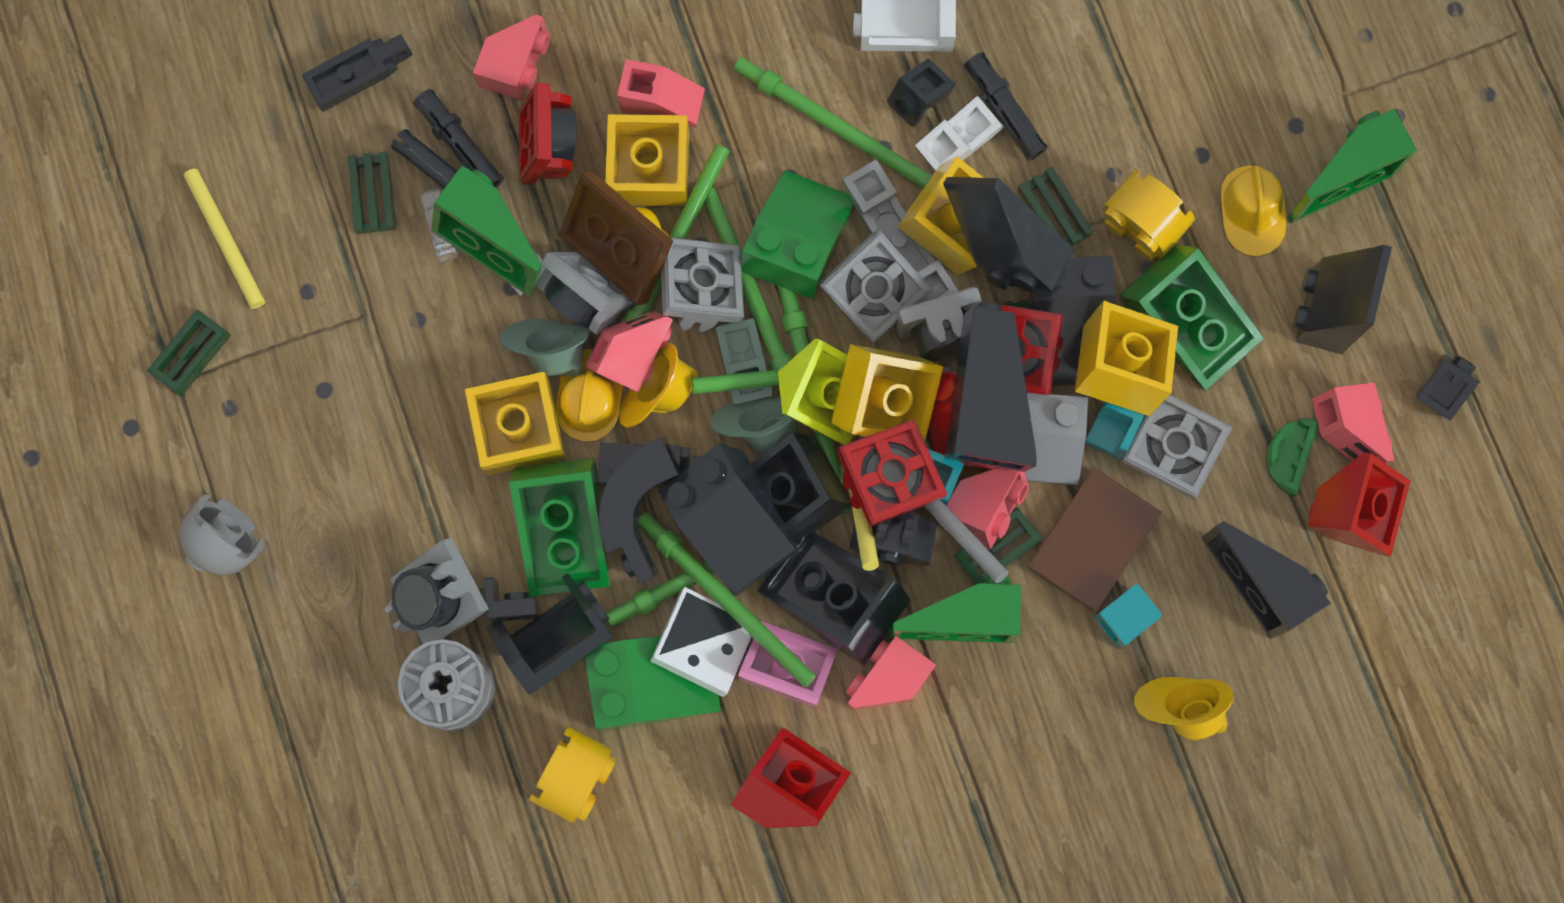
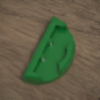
(1289, 454)

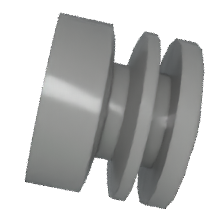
(467, 696)

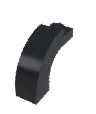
(622, 500)

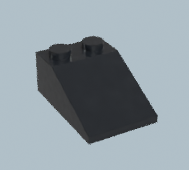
(1007, 235)
(1077, 296)
(1341, 298)
(801, 484)
(729, 517)
(1271, 584)
(836, 596)

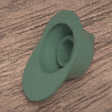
(548, 345)
(756, 421)

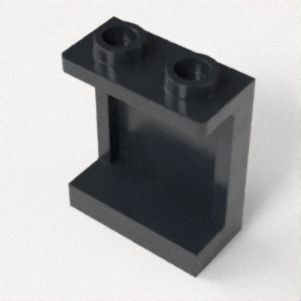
(554, 639)

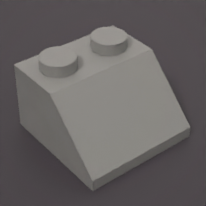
(1059, 437)

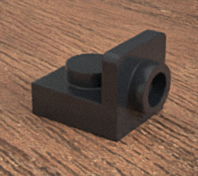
(919, 91)
(1449, 385)
(515, 607)

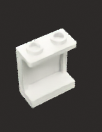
(906, 25)

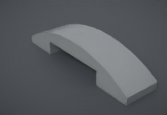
(881, 210)

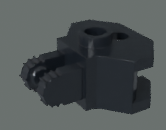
(902, 540)

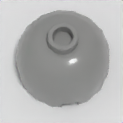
(218, 537)

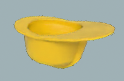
(1253, 210)
(663, 392)
(588, 403)
(1190, 705)

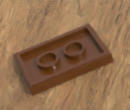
(615, 237)
(1094, 540)

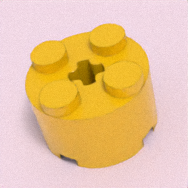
(1147, 214)
(572, 776)

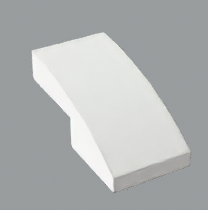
(961, 134)

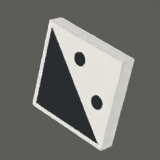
(701, 643)

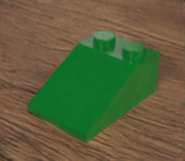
(1367, 158)
(479, 224)
(797, 234)
(1209, 319)
(559, 525)
(977, 614)
(636, 692)

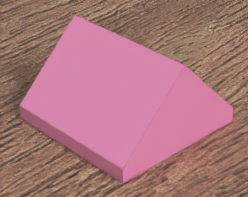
(768, 674)

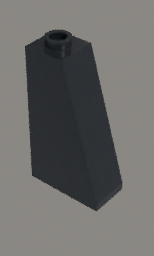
(990, 399)

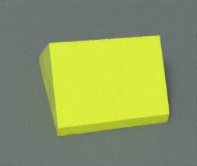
(811, 388)

